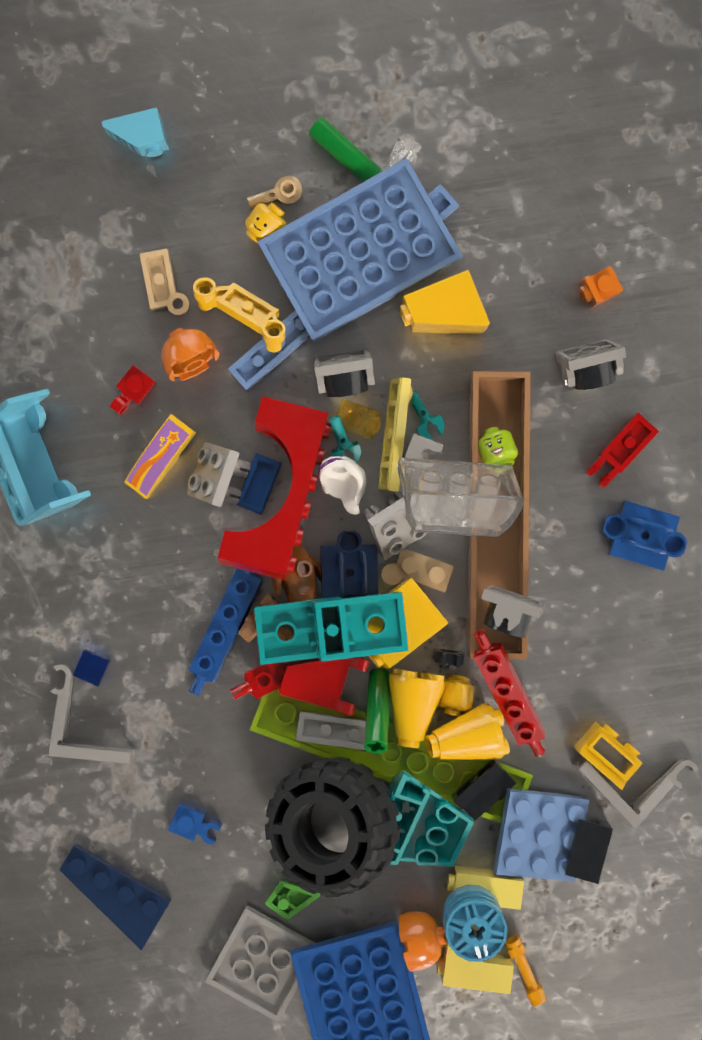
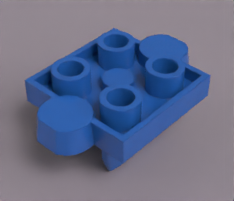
(644, 535)

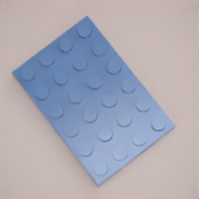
(360, 250)

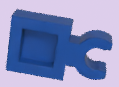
(189, 822)

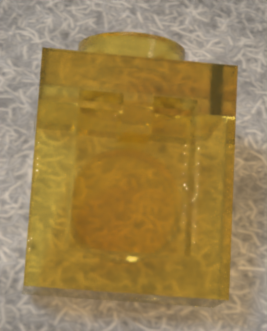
(359, 418)

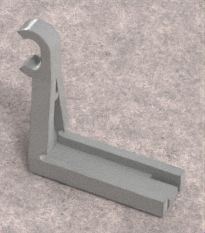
(61, 728)
(645, 802)

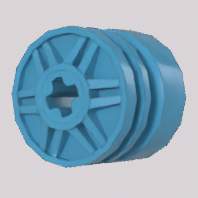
(468, 907)

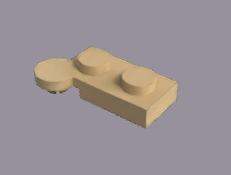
(419, 568)

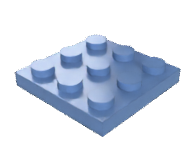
(537, 833)

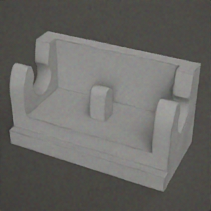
(420, 445)

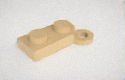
(161, 282)

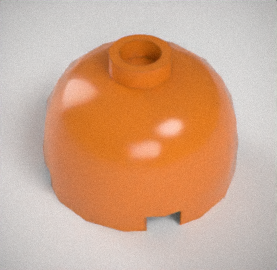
(187, 353)
(421, 939)

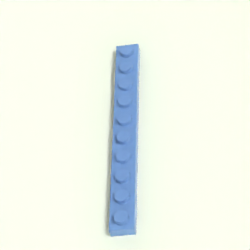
(259, 361)

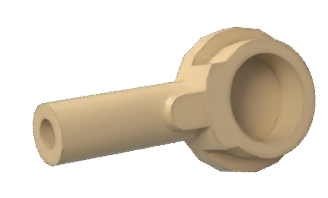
(287, 191)

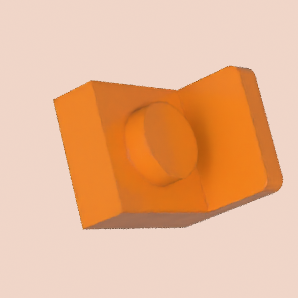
(600, 287)

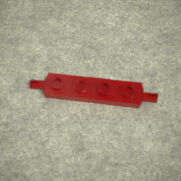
(264, 679)
(509, 693)

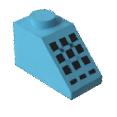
(139, 132)

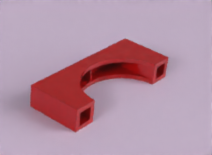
(271, 545)

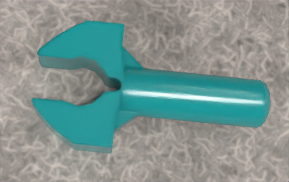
(425, 417)
(342, 440)

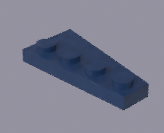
(118, 895)

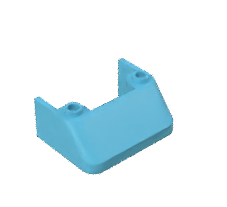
(25, 466)

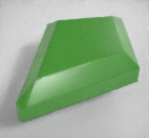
(289, 899)

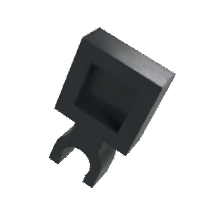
(448, 658)

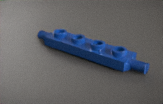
(224, 628)

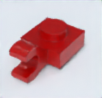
(134, 387)

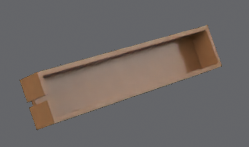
(503, 560)

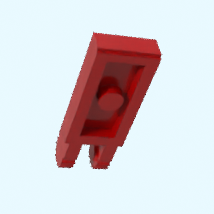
(624, 448)

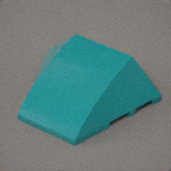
(429, 824)

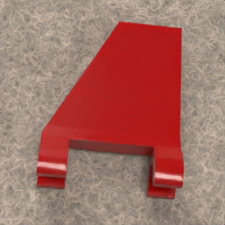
(321, 682)

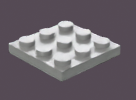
(258, 964)

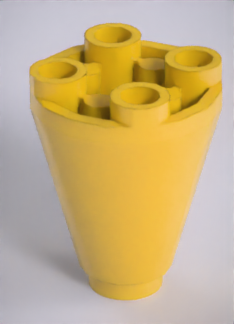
(413, 704)
(470, 736)

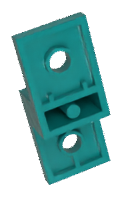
(331, 628)

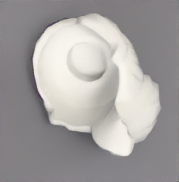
(343, 480)

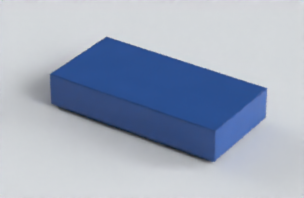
(259, 483)

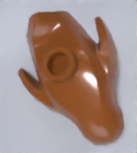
(302, 583)

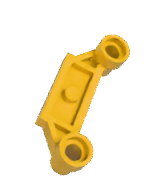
(243, 307)

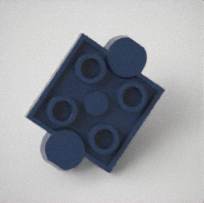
(349, 567)

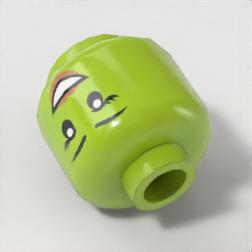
(497, 447)

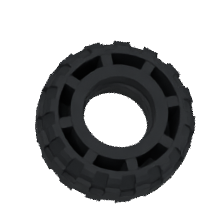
(368, 818)

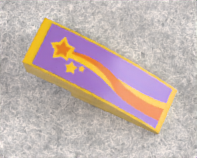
(159, 456)

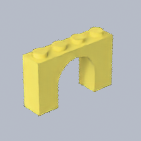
(494, 973)

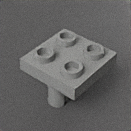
(214, 473)
(391, 527)

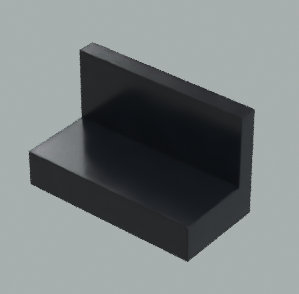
(483, 789)
(589, 850)

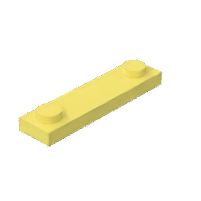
(394, 434)

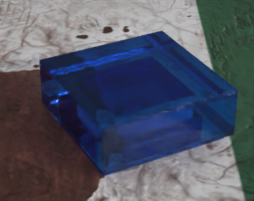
(91, 667)

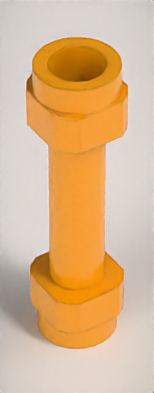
(534, 990)

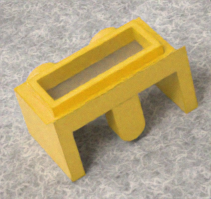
(608, 755)

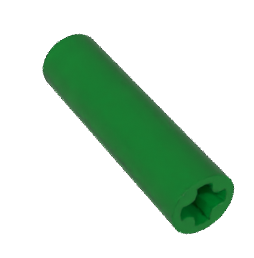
(343, 150)
(377, 711)

